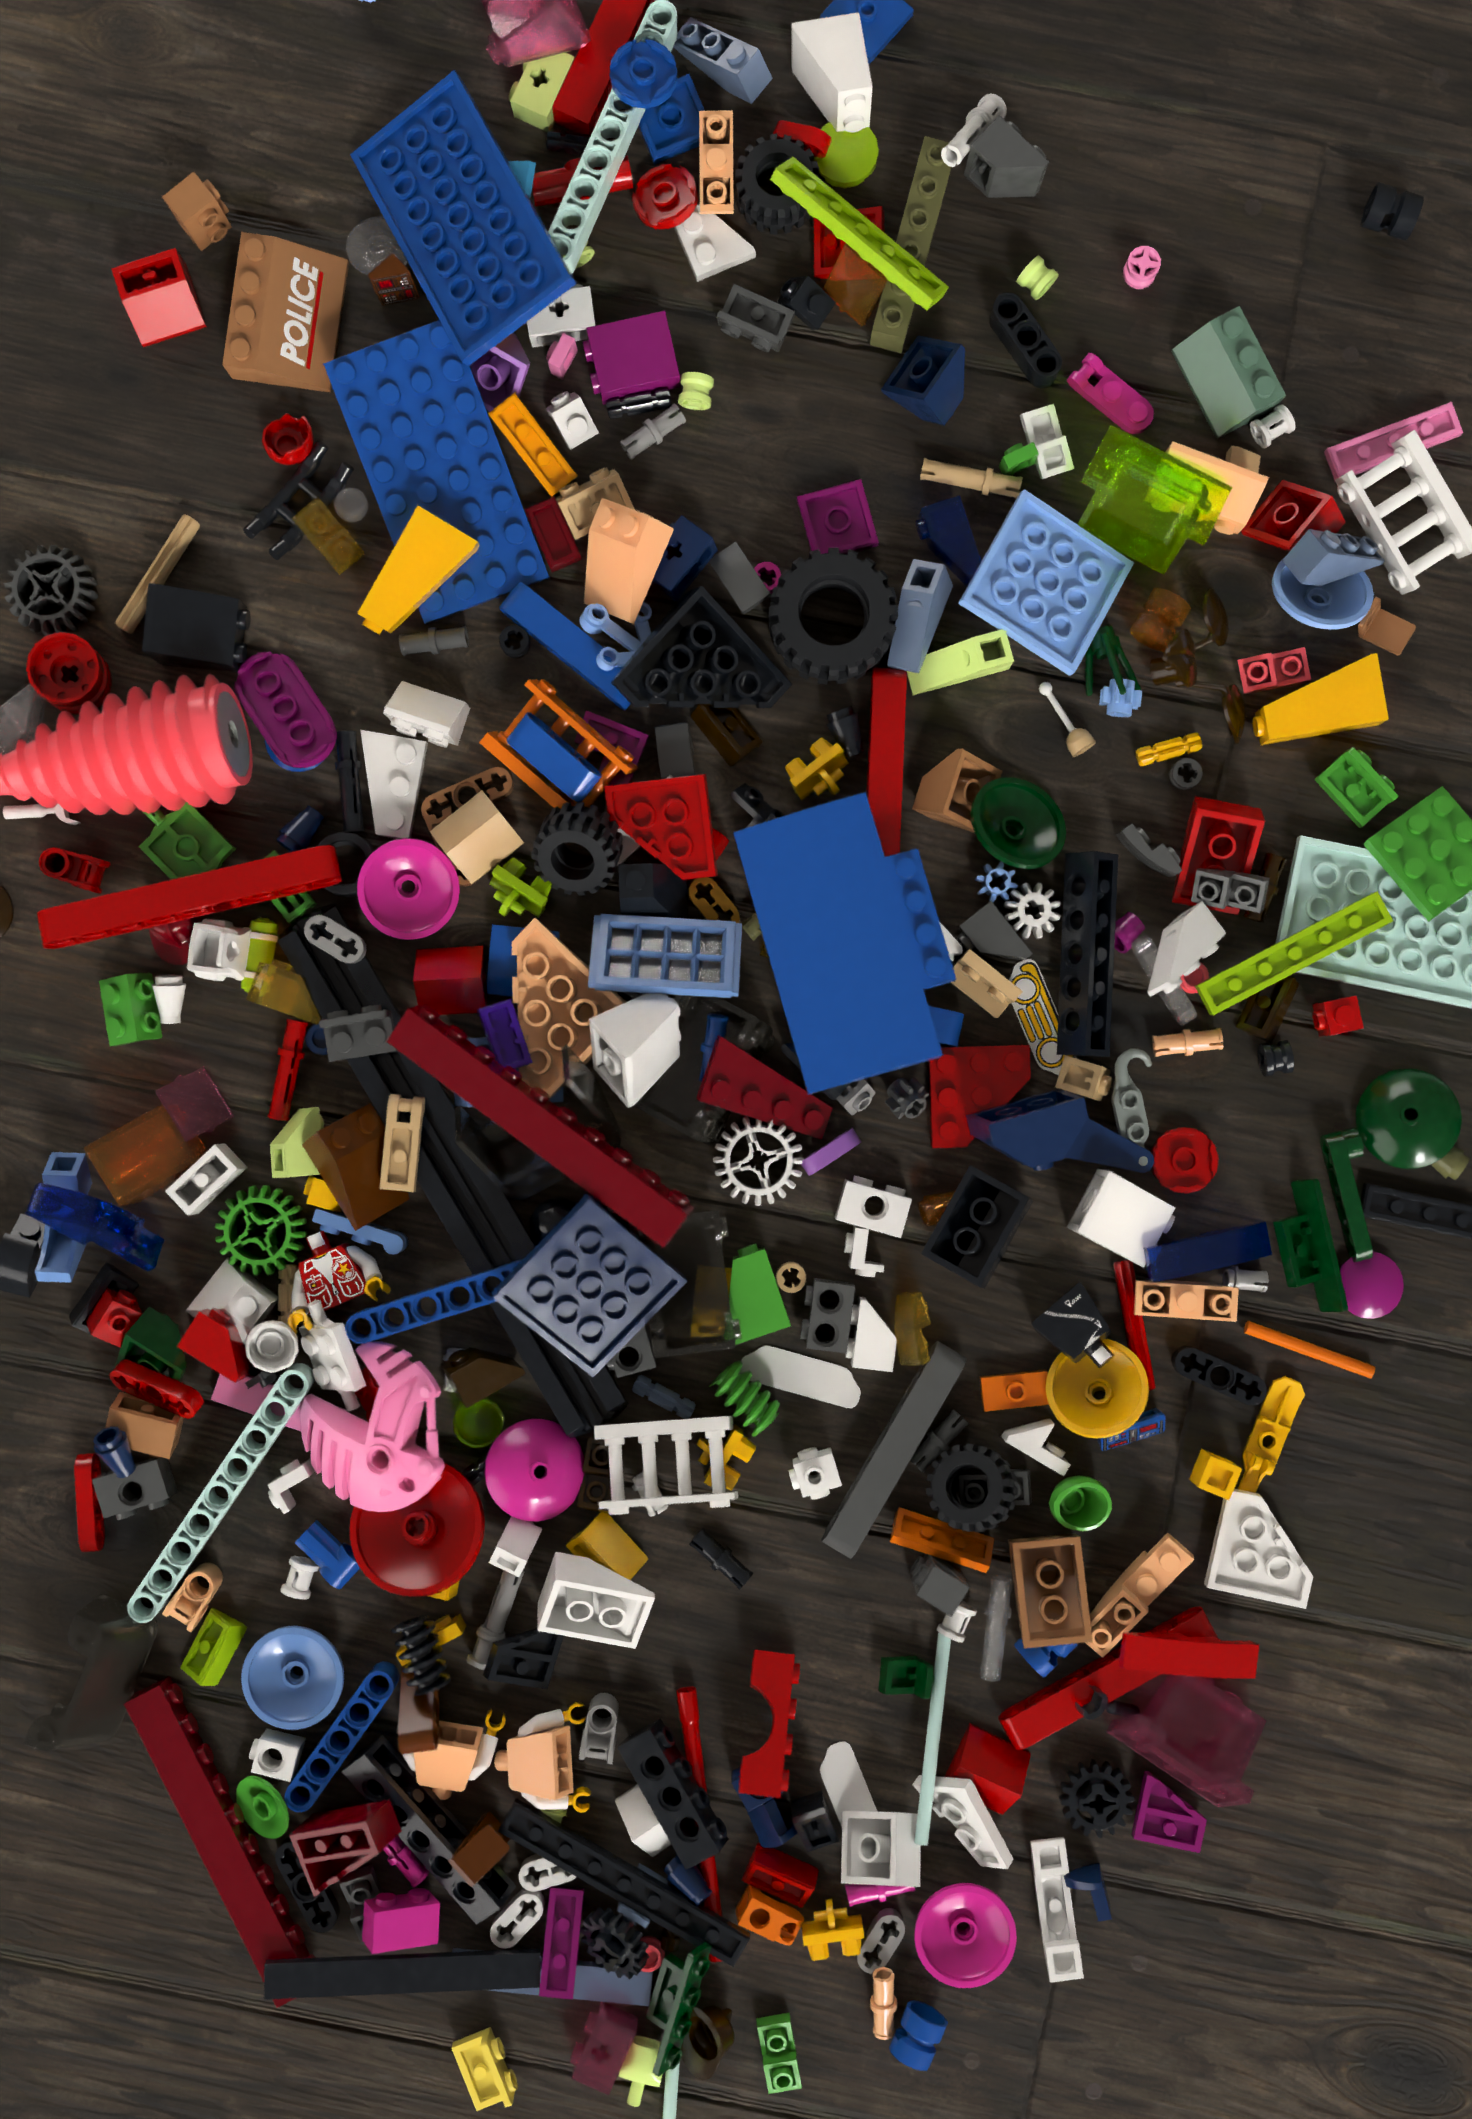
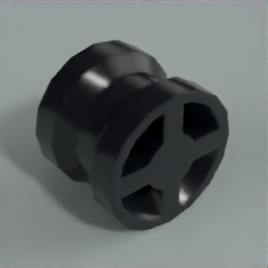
(1275, 1058)

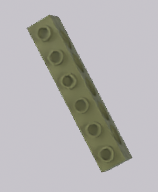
(914, 237)

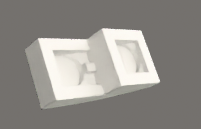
(1044, 430)

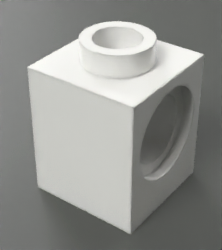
(515, 1546)
(289, 1747)

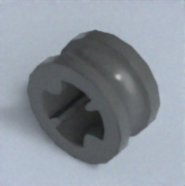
(1193, 767)

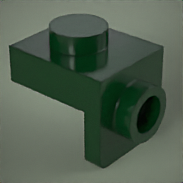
(906, 1676)

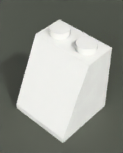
(834, 69)
(635, 1044)
(1121, 1216)

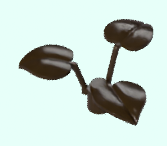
(1180, 667)

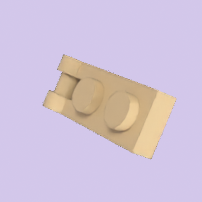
(402, 1144)

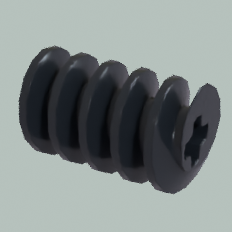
(422, 1654)

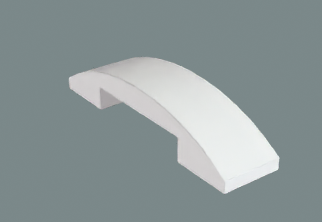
(1055, 1909)

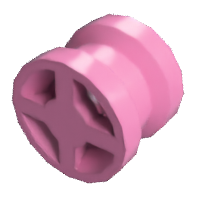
(1146, 260)

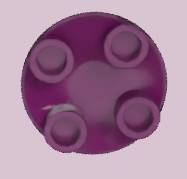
(1372, 1286)

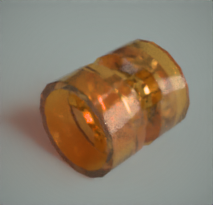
(1157, 625)

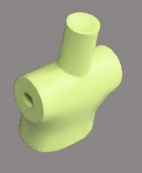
(639, 2067)

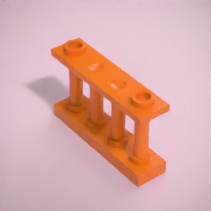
(545, 693)

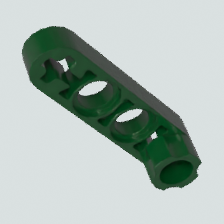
(1337, 1152)

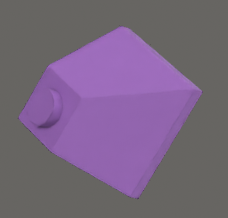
(501, 371)

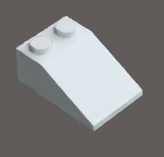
(592, 1602)

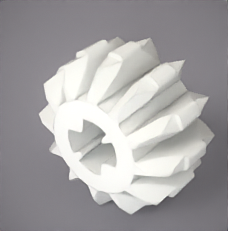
(1036, 900)

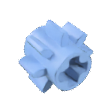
(1118, 704)
(998, 872)

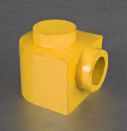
(320, 1194)

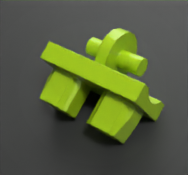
(515, 893)

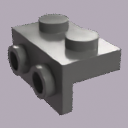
(755, 319)

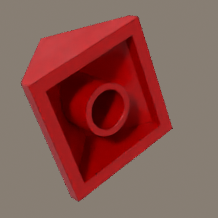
(451, 979)
(992, 1766)

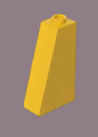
(417, 566)
(1332, 704)

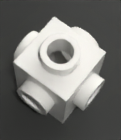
(815, 1485)

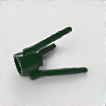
(1105, 646)

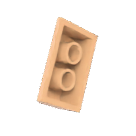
(1245, 483)

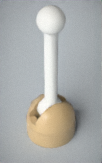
(1079, 739)

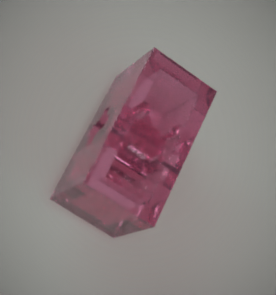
(599, 2066)

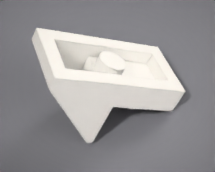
(1030, 1440)

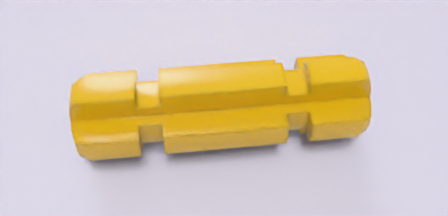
(1168, 749)

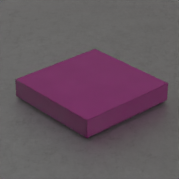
(838, 518)

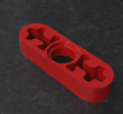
(156, 1389)
(89, 1514)

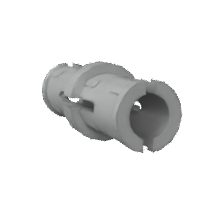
(653, 431)

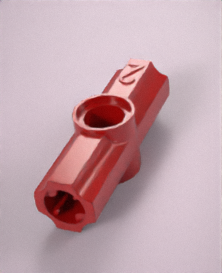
(552, 185)

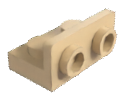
(581, 502)
(984, 984)

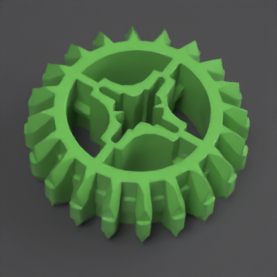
(252, 1218)

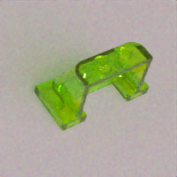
(1148, 500)

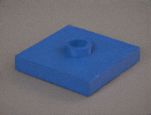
(878, 19)

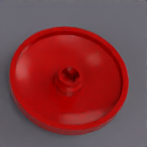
(422, 1544)

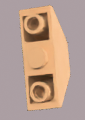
(716, 162)
(1186, 1300)

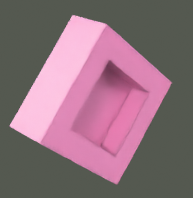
(561, 355)

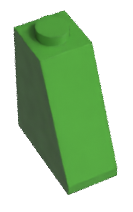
(755, 1295)

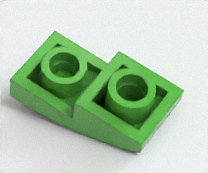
(779, 2053)

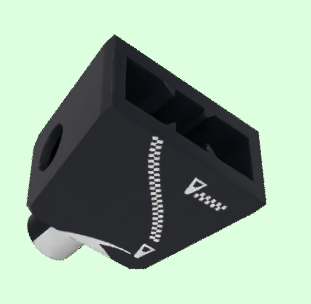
(1076, 1327)

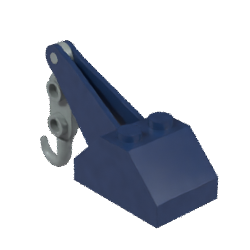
(1058, 1126)

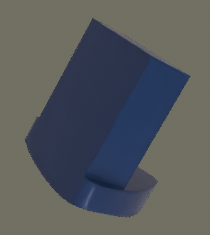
(770, 1825)
(1091, 1878)

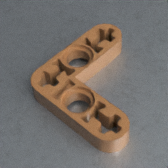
(440, 797)

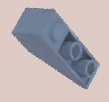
(724, 59)
(1330, 556)
(919, 613)

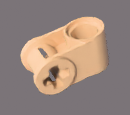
(192, 1599)

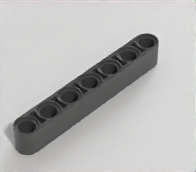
(893, 1450)

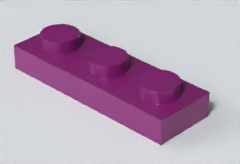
(561, 1942)

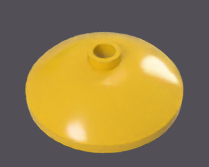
(1072, 1388)

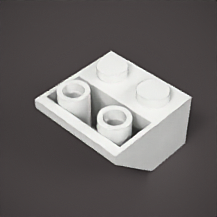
(427, 713)

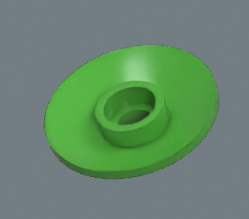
(262, 1807)

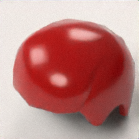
(288, 439)

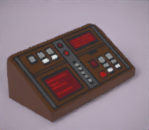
(393, 282)

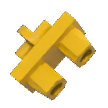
(820, 773)
(734, 1444)
(832, 1926)

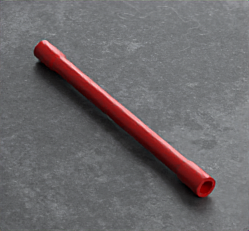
(689, 1718)

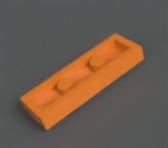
(942, 1541)

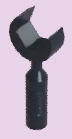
(1100, 1702)

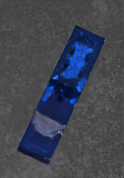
(1207, 1251)

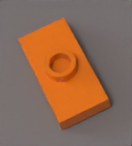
(1014, 1390)

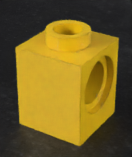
(1215, 1474)

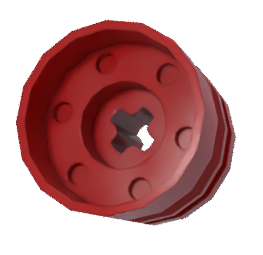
(56, 659)

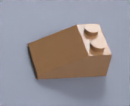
(1050, 1590)

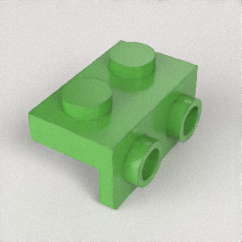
(1356, 786)
(130, 1009)

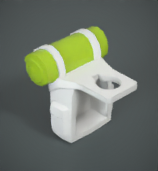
(228, 951)

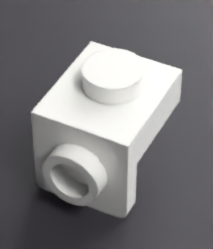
(572, 419)
(856, 1245)
(291, 1475)

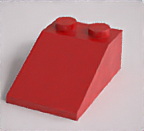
(1218, 838)

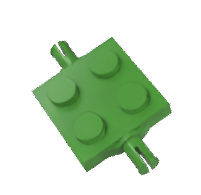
(185, 843)

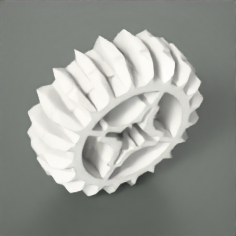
(767, 1188)

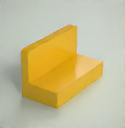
(609, 1546)

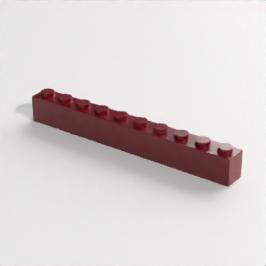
(540, 1123)
(216, 1825)

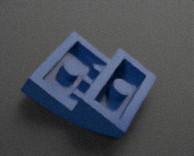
(502, 963)

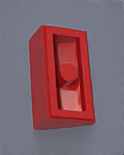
(781, 1875)

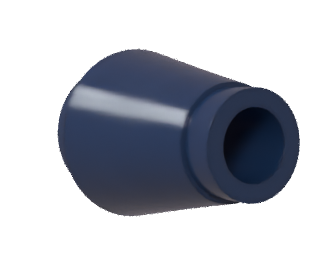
(300, 830)
(115, 1451)
(688, 1881)

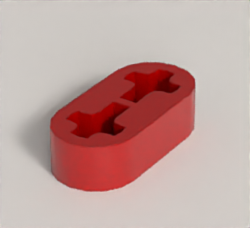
(812, 137)

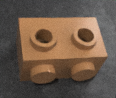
(198, 210)
(146, 1425)

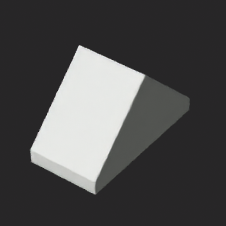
(641, 1822)

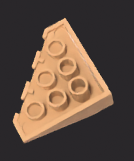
(553, 1004)

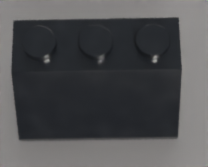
(977, 1227)

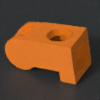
(768, 1917)

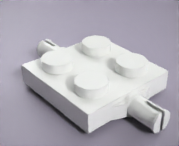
(332, 1356)

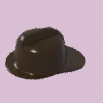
(707, 2040)

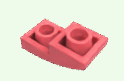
(1274, 670)

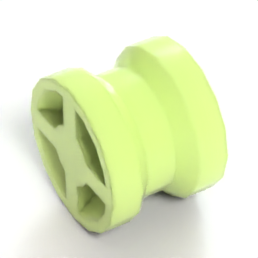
(1037, 277)
(695, 391)

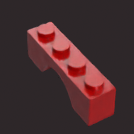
(773, 1678)

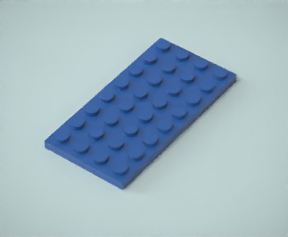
(462, 219)
(435, 448)

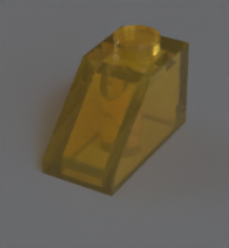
(282, 991)

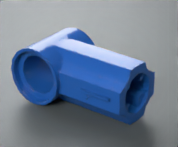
(334, 1558)

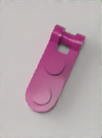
(1112, 396)

